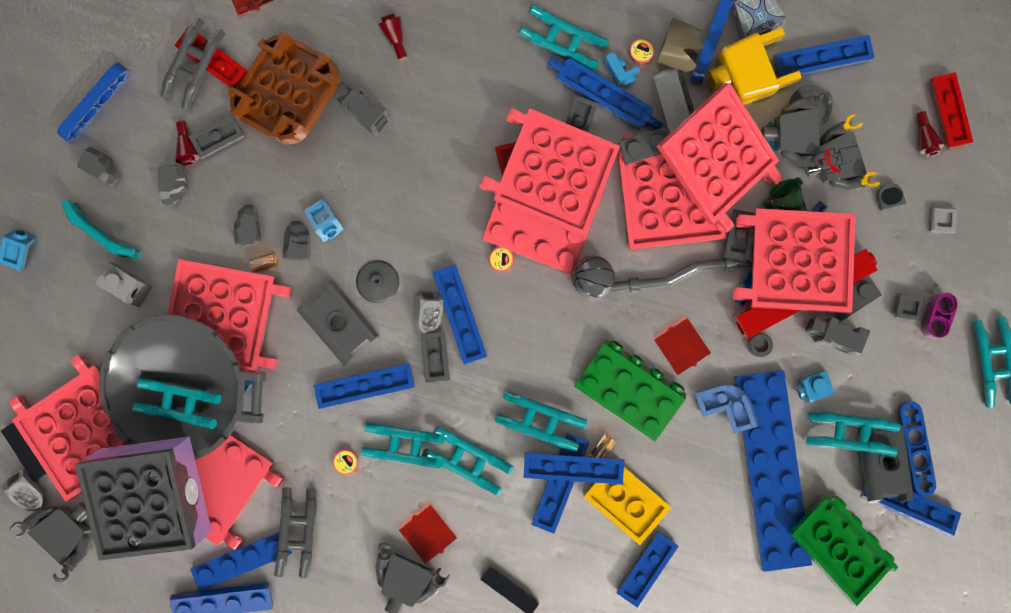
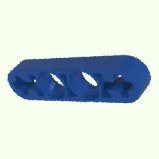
(711, 41)
(92, 102)
(921, 447)

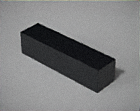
(24, 452)
(509, 590)

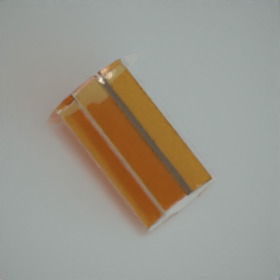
(264, 262)
(603, 447)

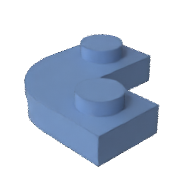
(732, 400)

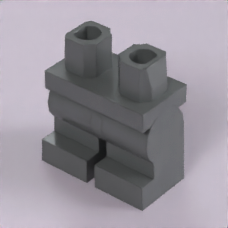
(358, 105)
(838, 335)

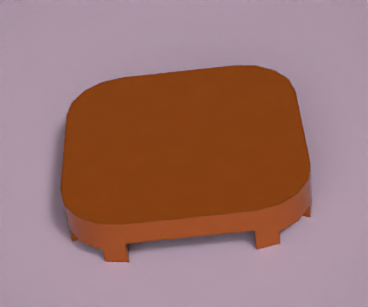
(285, 89)

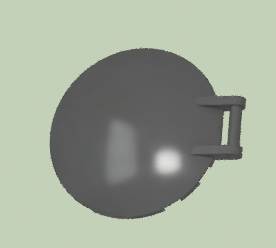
(181, 354)

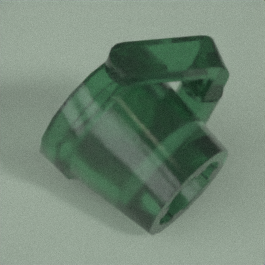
(786, 196)

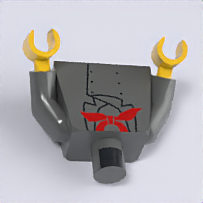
(846, 164)

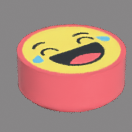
(641, 51)
(501, 259)
(345, 462)

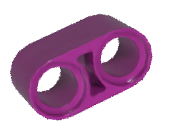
(935, 313)

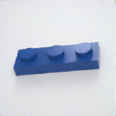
(647, 569)

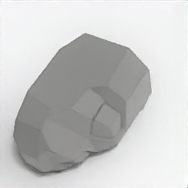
(427, 311)
(23, 491)

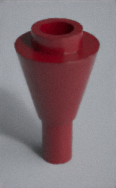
(392, 29)
(929, 140)
(185, 151)

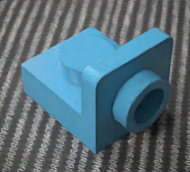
(616, 68)
(323, 220)
(15, 248)
(814, 387)

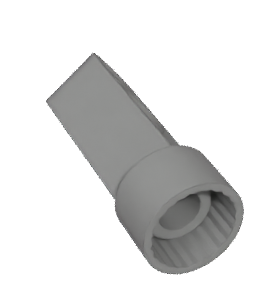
(673, 96)

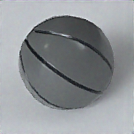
(593, 276)

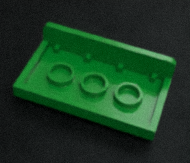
(631, 389)
(843, 548)

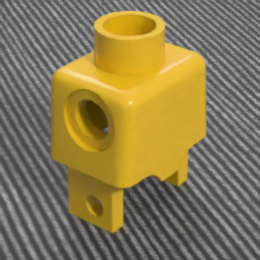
(749, 69)

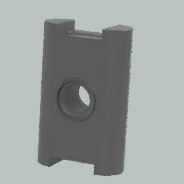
(329, 306)
(888, 482)

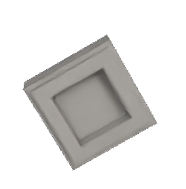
(943, 220)

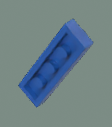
(824, 56)
(459, 314)
(364, 386)
(573, 468)
(557, 492)
(923, 511)
(236, 562)
(225, 600)

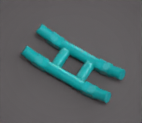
(557, 24)
(78, 219)
(985, 355)
(165, 409)
(547, 434)
(864, 442)
(392, 453)
(474, 474)

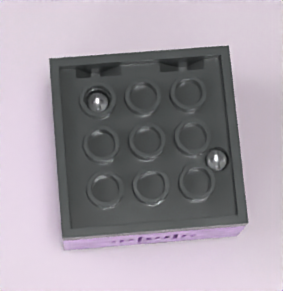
(143, 498)

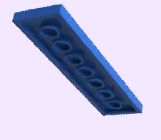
(773, 471)

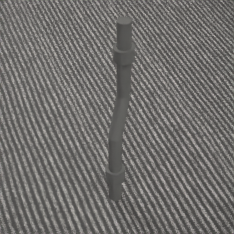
(636, 284)

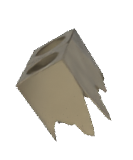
(678, 46)

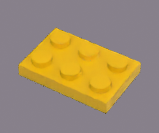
(629, 505)

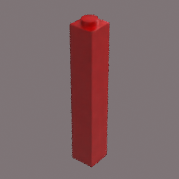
(758, 319)

